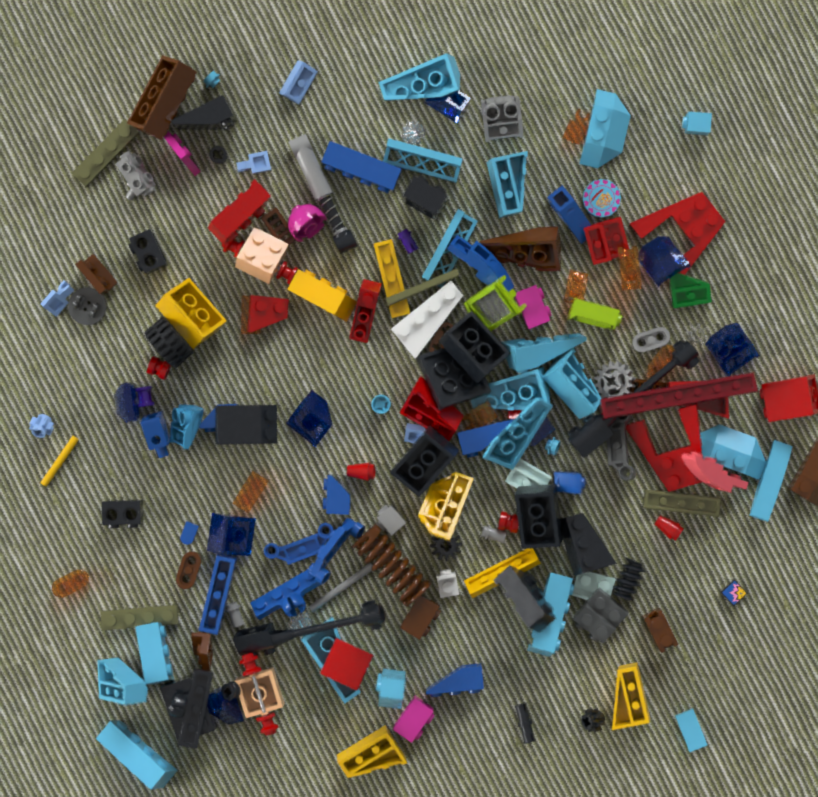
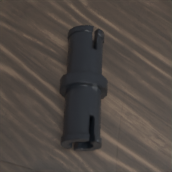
(525, 723)

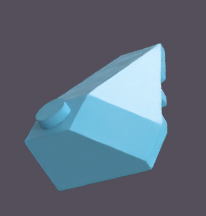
(428, 80)
(531, 354)
(517, 391)
(514, 439)

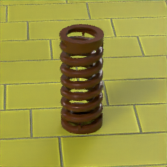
(417, 586)

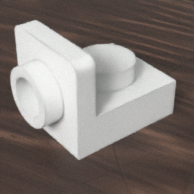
(447, 583)

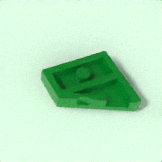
(689, 291)

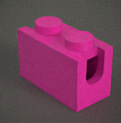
(535, 311)
(413, 719)

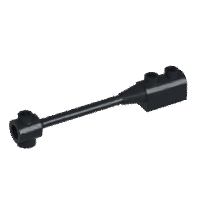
(597, 429)
(266, 638)

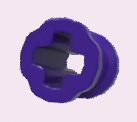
(144, 396)

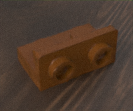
(97, 274)
(203, 647)

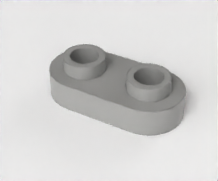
(650, 339)

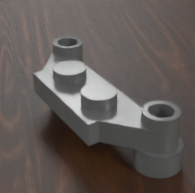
(618, 450)

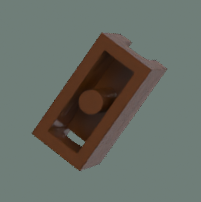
(420, 616)
(659, 629)

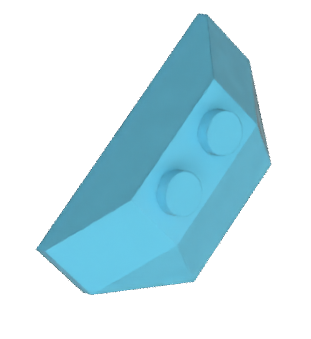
(605, 130)
(733, 450)

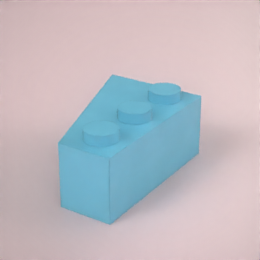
(507, 181)
(571, 384)
(154, 653)
(120, 683)
(391, 688)

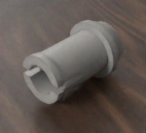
(493, 534)
(235, 614)

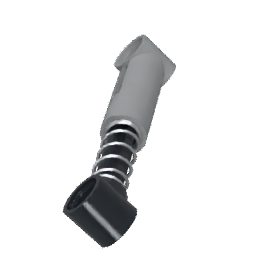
(321, 191)

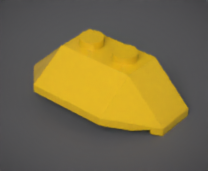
(445, 504)

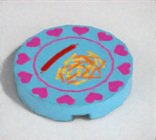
(601, 198)

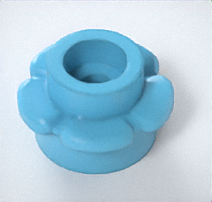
(212, 79)
(552, 446)

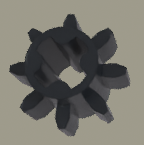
(593, 720)

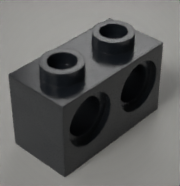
(152, 249)
(122, 508)

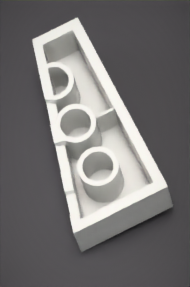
(426, 319)

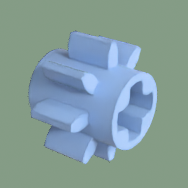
(41, 425)

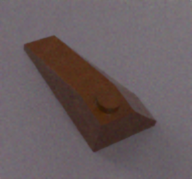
(532, 247)
(806, 478)

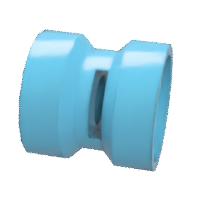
(381, 404)

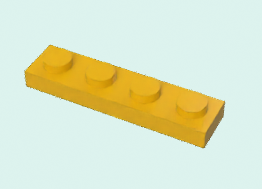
(391, 276)
(484, 580)

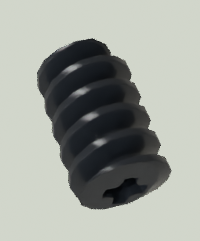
(629, 579)

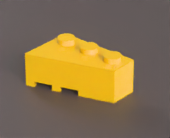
(322, 294)
(630, 698)
(371, 753)

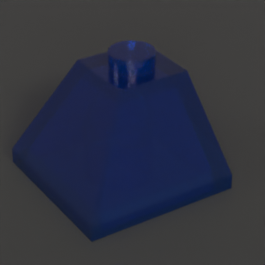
(311, 418)

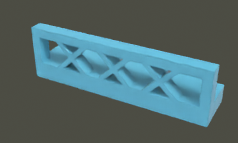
(424, 153)
(444, 243)

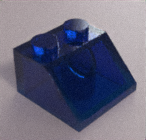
(231, 534)

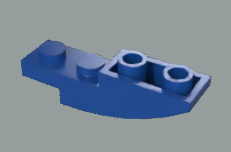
(482, 260)

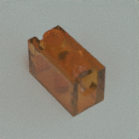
(629, 268)

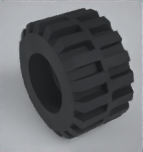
(168, 342)

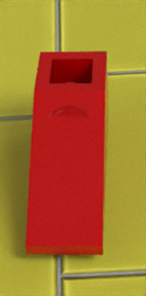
(365, 310)

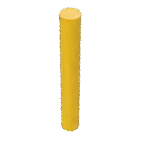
(59, 461)

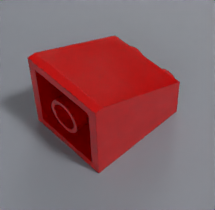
(790, 398)

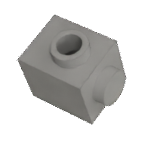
(390, 519)

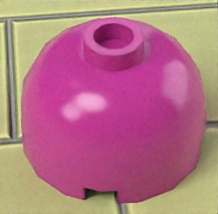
(305, 221)

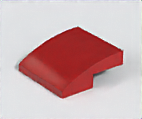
(605, 239)
(346, 664)

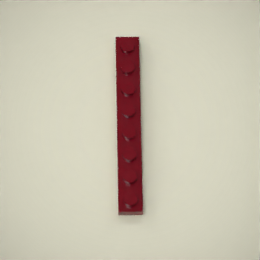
(678, 395)

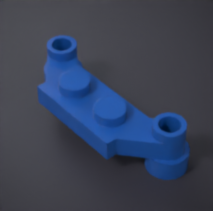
(301, 548)
(327, 551)

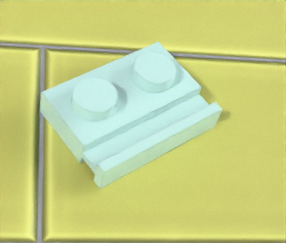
(527, 475)
(589, 582)

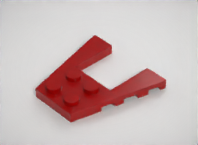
(695, 218)
(670, 465)

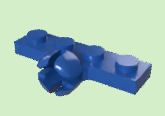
(286, 596)

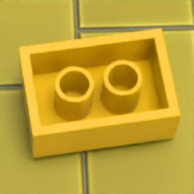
(190, 313)

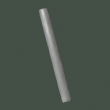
(341, 587)

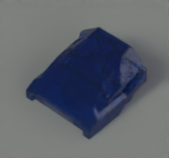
(662, 259)
(731, 348)
(125, 403)

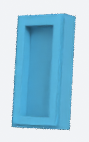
(691, 730)

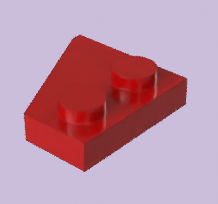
(266, 311)

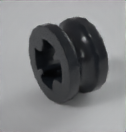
(219, 149)
(234, 693)

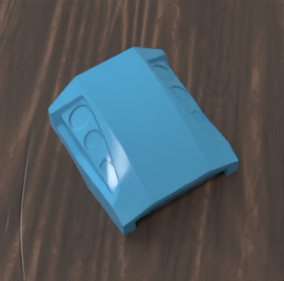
(185, 424)

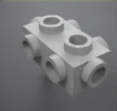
(136, 175)

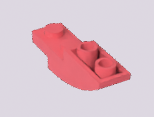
(712, 474)

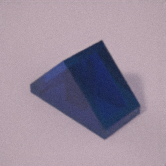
(544, 430)

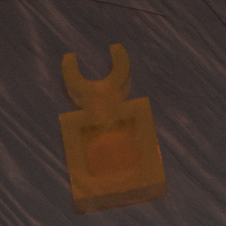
(576, 130)
(480, 414)

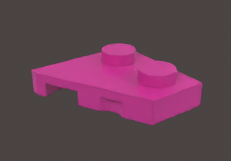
(183, 153)

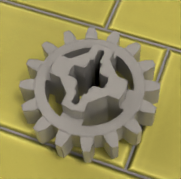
(621, 376)

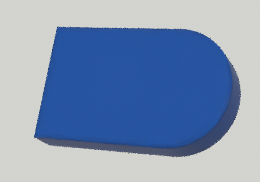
(189, 533)

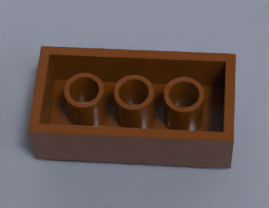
(162, 97)

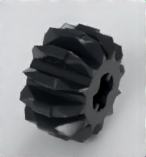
(442, 551)

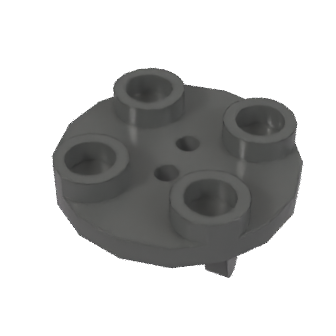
(79, 302)

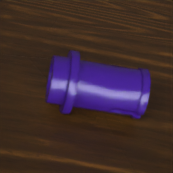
(407, 241)

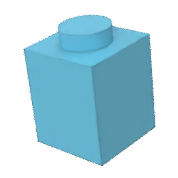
(697, 123)

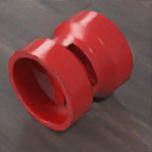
(158, 368)
(508, 522)

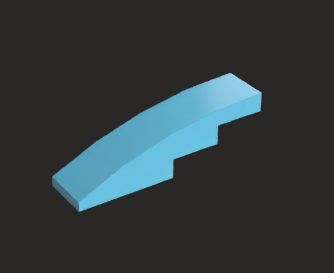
(770, 481)

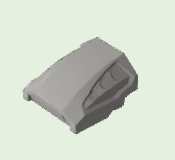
(502, 117)

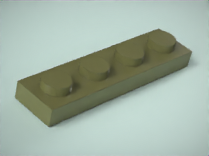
(105, 153)
(139, 616)

